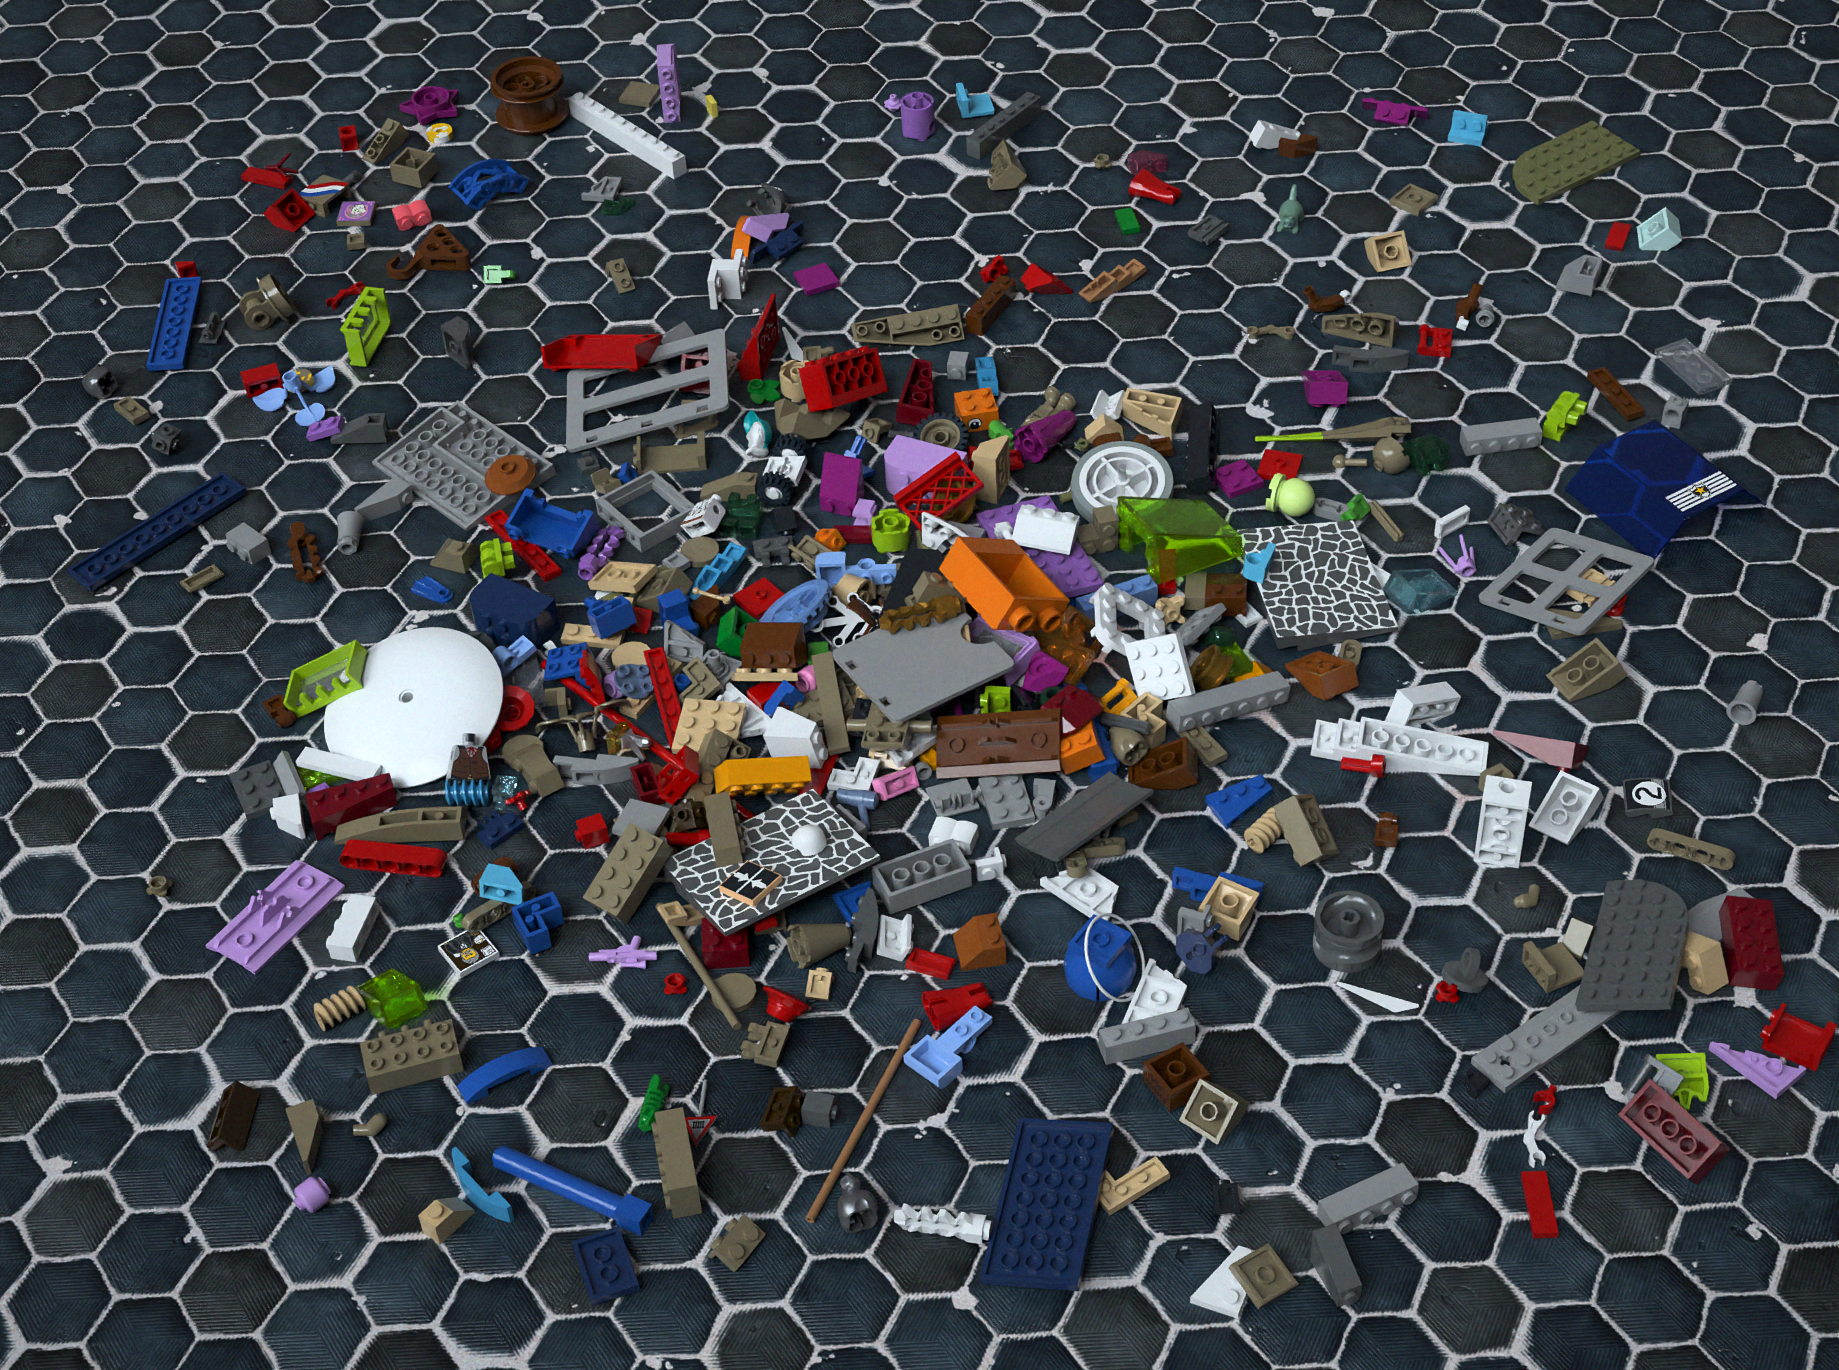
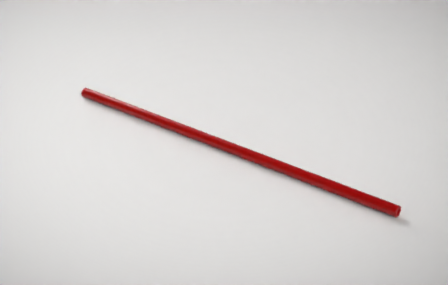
(654, 746)

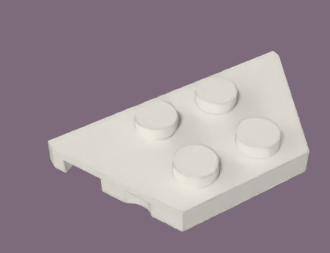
(755, 719)
(1087, 894)
(1155, 994)

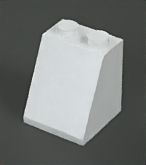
(795, 736)

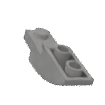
(603, 770)

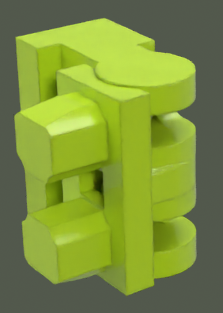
(1563, 414)
(496, 557)

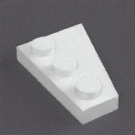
(1222, 1290)

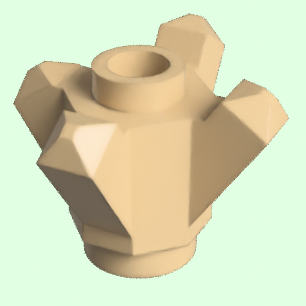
(1171, 609)

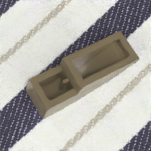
(1195, 590)

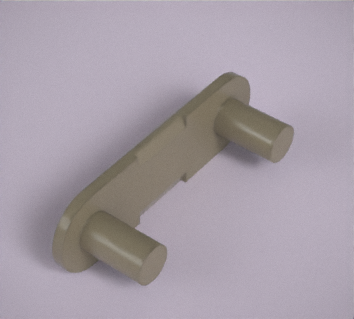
(684, 432)

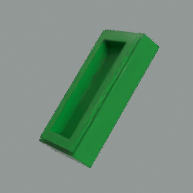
(1127, 221)

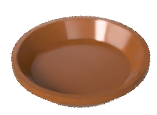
(510, 475)

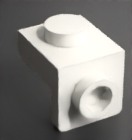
(990, 867)

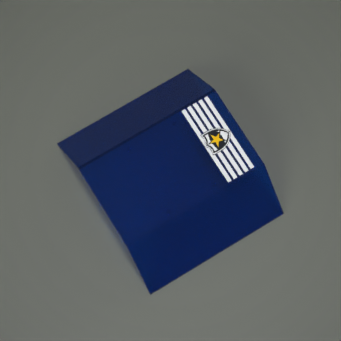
(1651, 485)

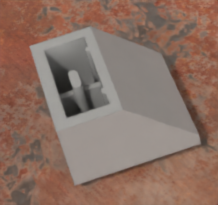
(1581, 275)

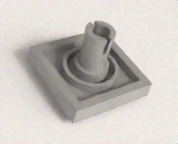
(720, 666)

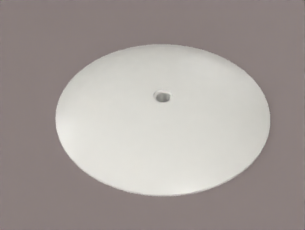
(417, 704)

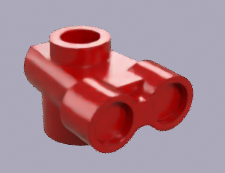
(994, 269)

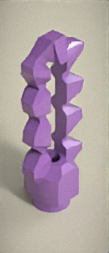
(589, 563)

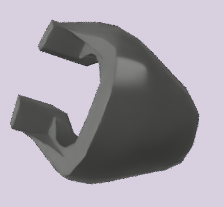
(775, 201)

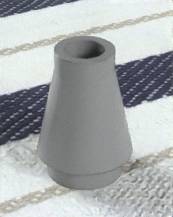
(1485, 316)

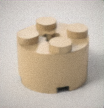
(790, 380)
(851, 583)

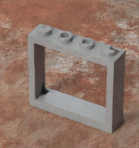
(608, 505)

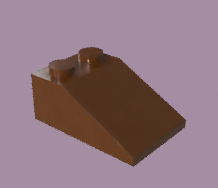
(1229, 590)
(1166, 766)

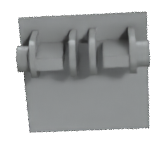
(953, 798)

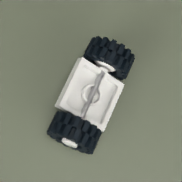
(783, 470)

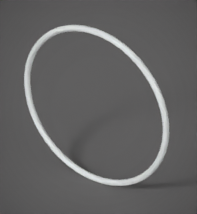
(1087, 956)

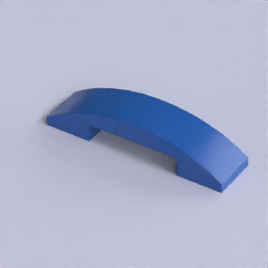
(501, 1069)

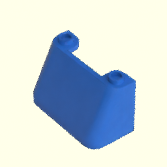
(551, 526)

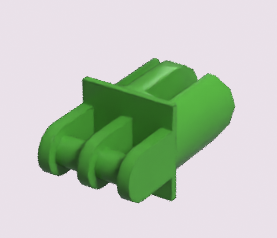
(997, 430)

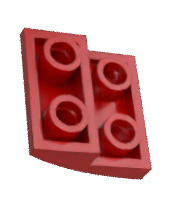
(591, 673)

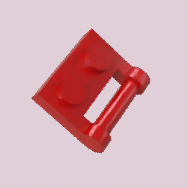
(1441, 341)

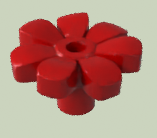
(519, 800)

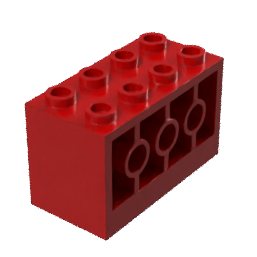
(842, 378)

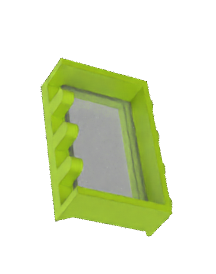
(366, 325)
(325, 679)

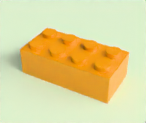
(762, 775)

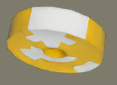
(439, 133)

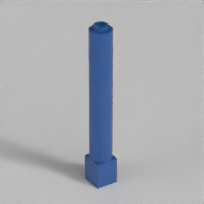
(628, 1211)

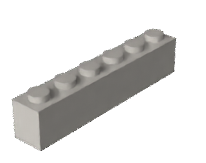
(1227, 701)

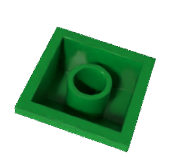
(732, 630)

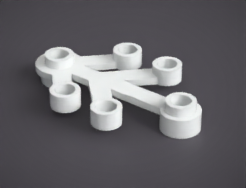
(850, 619)

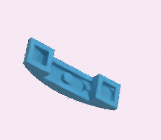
(494, 1204)

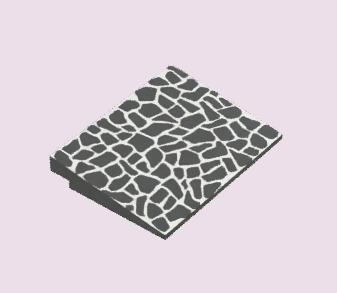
(1319, 585)
(770, 846)

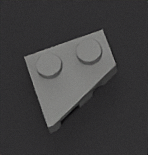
(605, 189)
(681, 644)

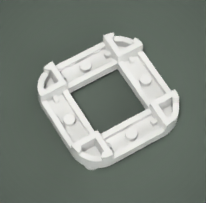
(1106, 602)

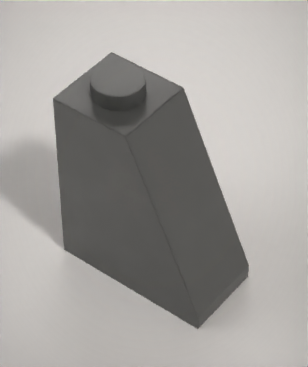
(1335, 1265)

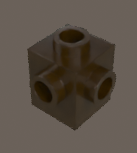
(689, 815)

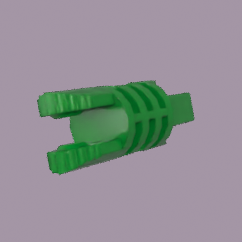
(653, 1102)

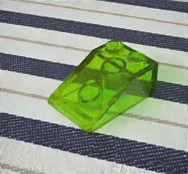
(392, 998)

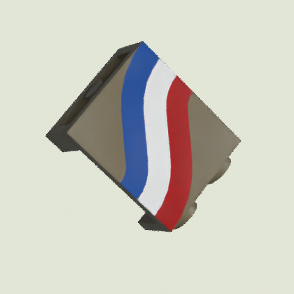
(323, 191)

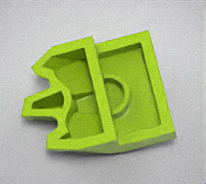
(1694, 1070)

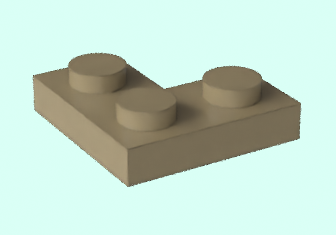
(704, 682)

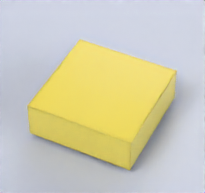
(711, 105)

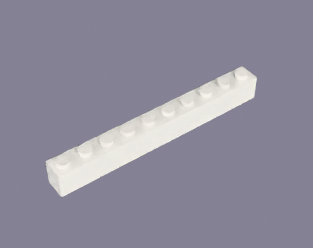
(627, 135)

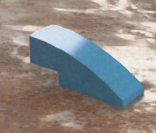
(986, 374)

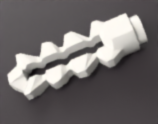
(971, 1228)

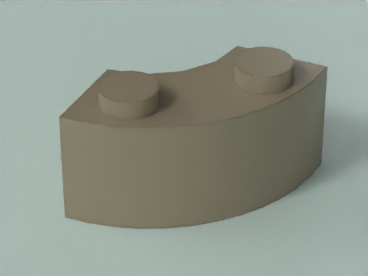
(537, 770)

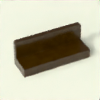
(233, 1117)

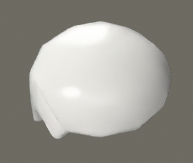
(809, 840)

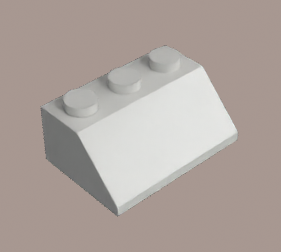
(1046, 529)

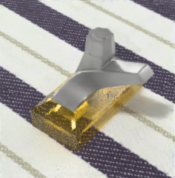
(623, 737)

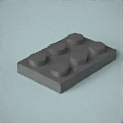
(256, 788)

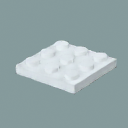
(1160, 666)

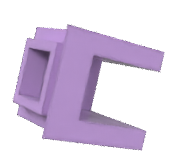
(864, 512)

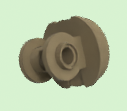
(266, 304)

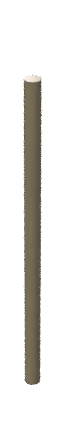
(704, 975)

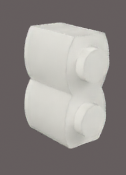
(963, 832)

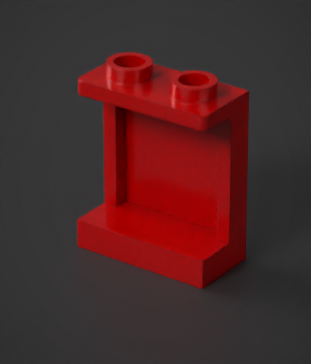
(1797, 1038)

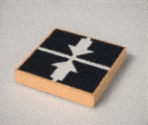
(750, 883)

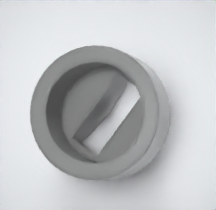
(923, 770)

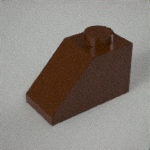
(706, 610)

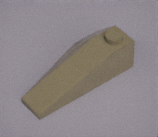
(1006, 169)

